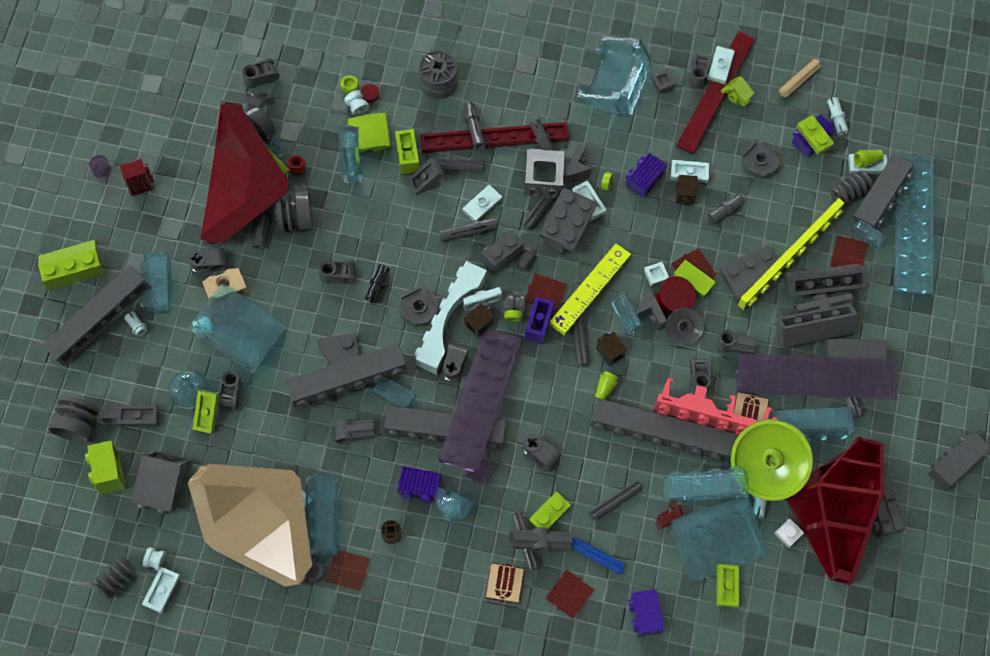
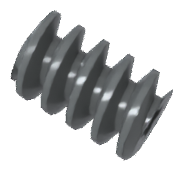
(851, 187)
(114, 578)

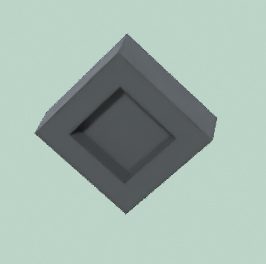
(663, 81)

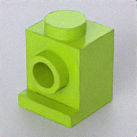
(738, 91)

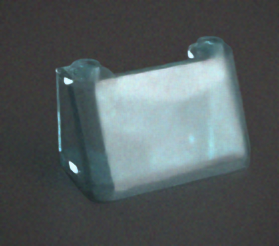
(618, 76)

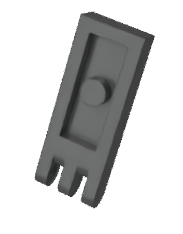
(258, 99)

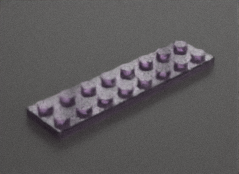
(817, 376)
(480, 400)

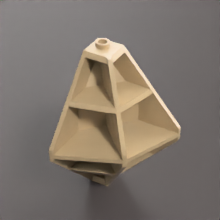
(254, 518)

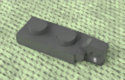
(132, 415)

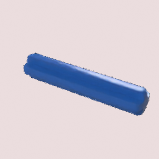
(597, 555)

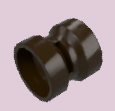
(393, 535)

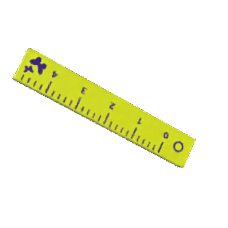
(589, 289)

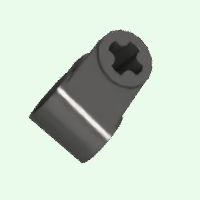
(700, 67)
(260, 72)
(209, 260)
(338, 271)
(454, 360)
(700, 371)
(229, 393)
(542, 453)

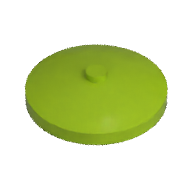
(774, 457)

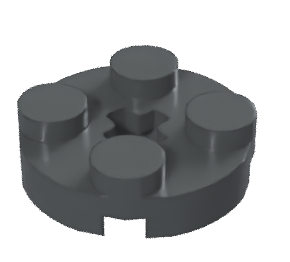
(760, 150)
(416, 317)

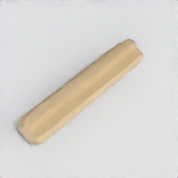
(799, 78)

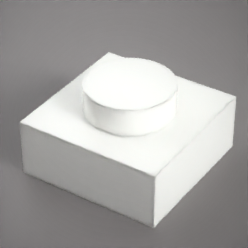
(789, 533)

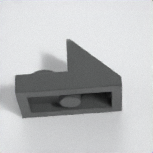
(576, 169)
(426, 177)
(650, 307)

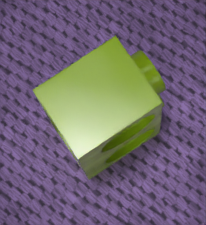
(407, 151)

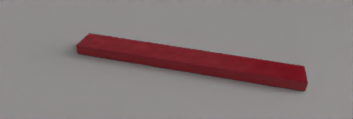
(713, 96)
(492, 137)

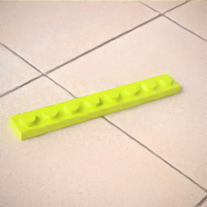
(787, 258)

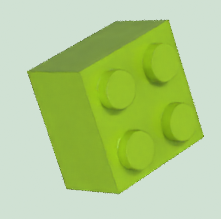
(105, 467)

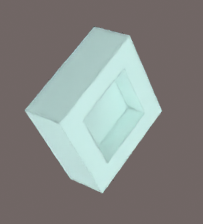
(656, 273)

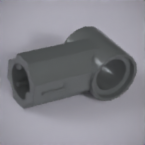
(738, 343)
(348, 430)

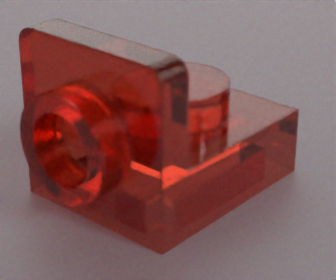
(664, 518)

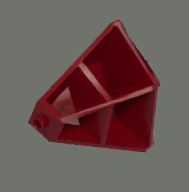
(242, 177)
(841, 506)

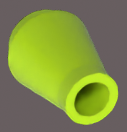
(867, 157)
(606, 385)

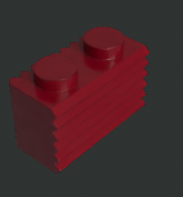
(137, 176)

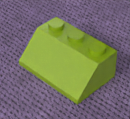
(70, 265)

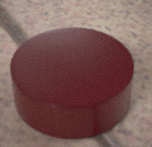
(370, 93)

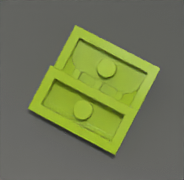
(372, 131)

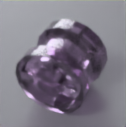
(96, 165)

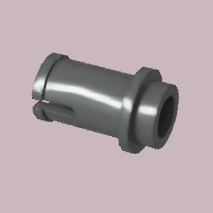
(526, 258)

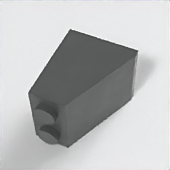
(160, 481)

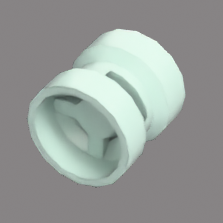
(357, 104)

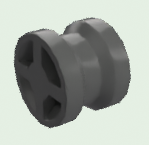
(517, 302)

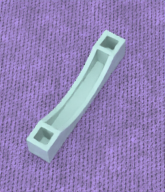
(432, 352)

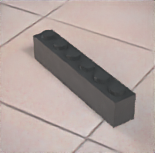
(96, 315)
(346, 375)
(431, 425)

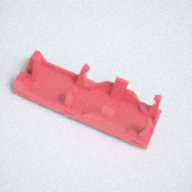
(703, 411)

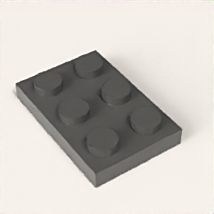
(568, 219)

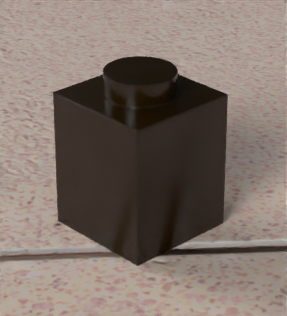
(686, 189)
(479, 319)
(611, 348)

